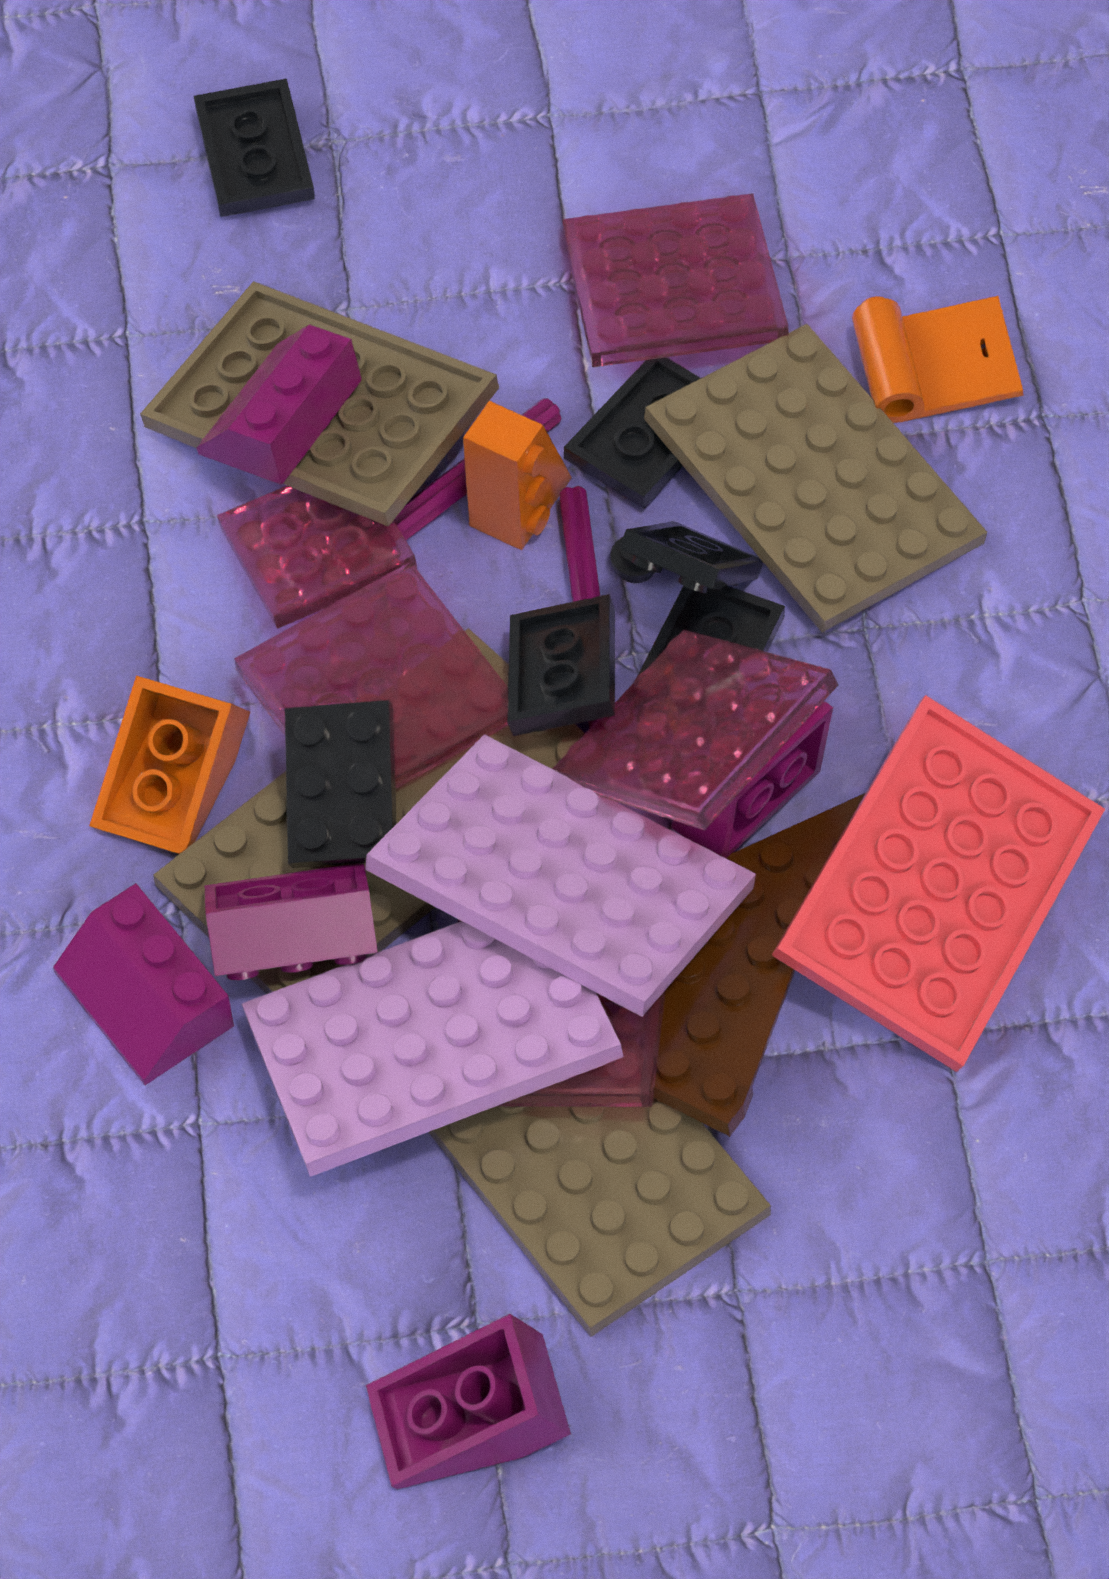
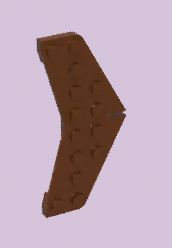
(733, 988)

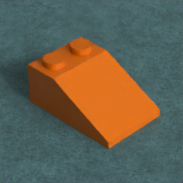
(168, 765)

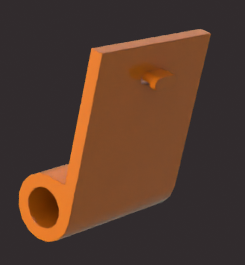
(935, 357)

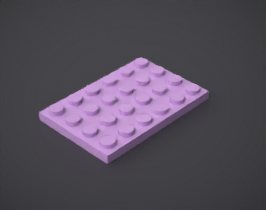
(561, 874)
(421, 1041)

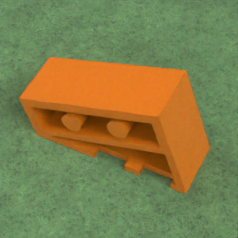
(511, 475)

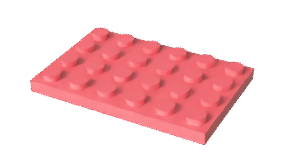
(939, 883)

